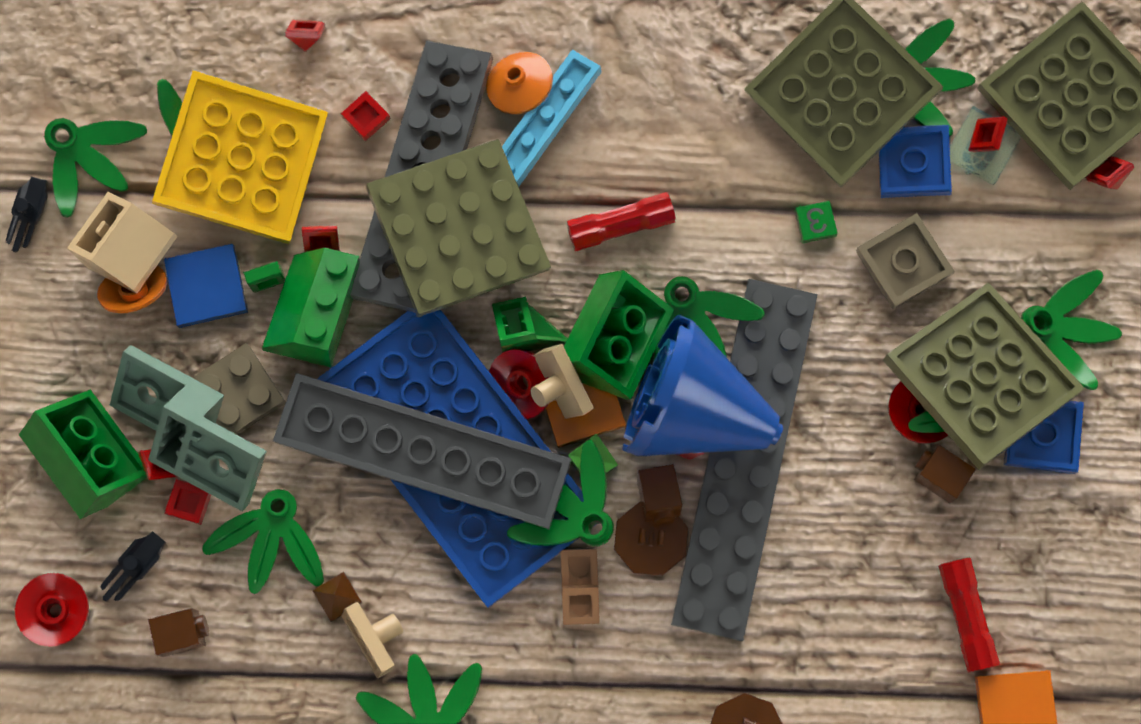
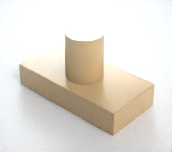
(562, 383)
(372, 637)

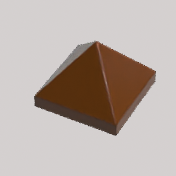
(336, 596)

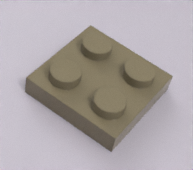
(904, 261)
(246, 389)

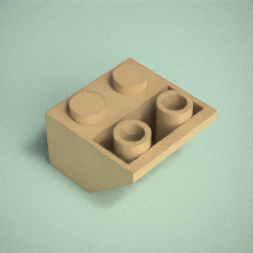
(121, 242)

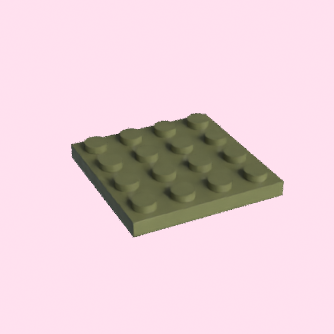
(843, 89)
(1071, 95)
(458, 227)
(983, 375)

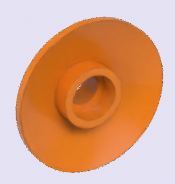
(522, 93)
(122, 300)

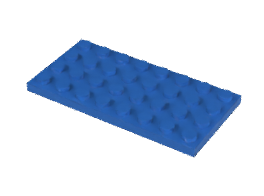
(434, 371)

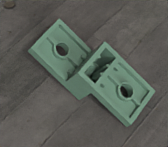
(186, 428)

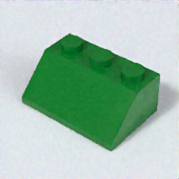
(313, 306)
(617, 333)
(83, 452)

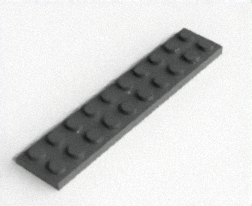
(742, 484)

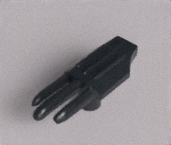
(27, 209)
(136, 563)

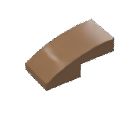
(580, 586)

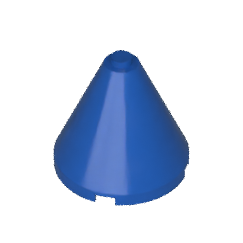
(696, 401)

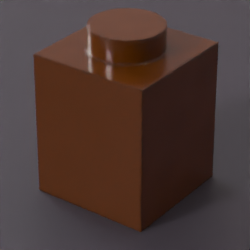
(943, 473)
(659, 494)
(178, 632)

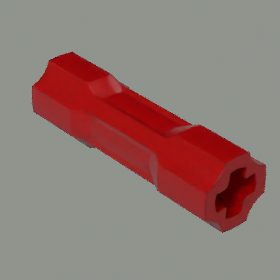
(597, 228)
(976, 642)

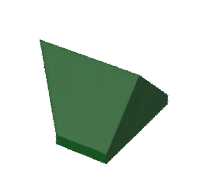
(523, 327)

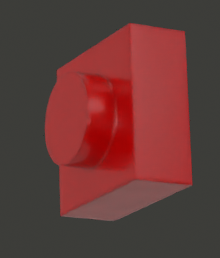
(365, 116)
(187, 502)

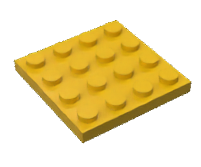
(240, 157)

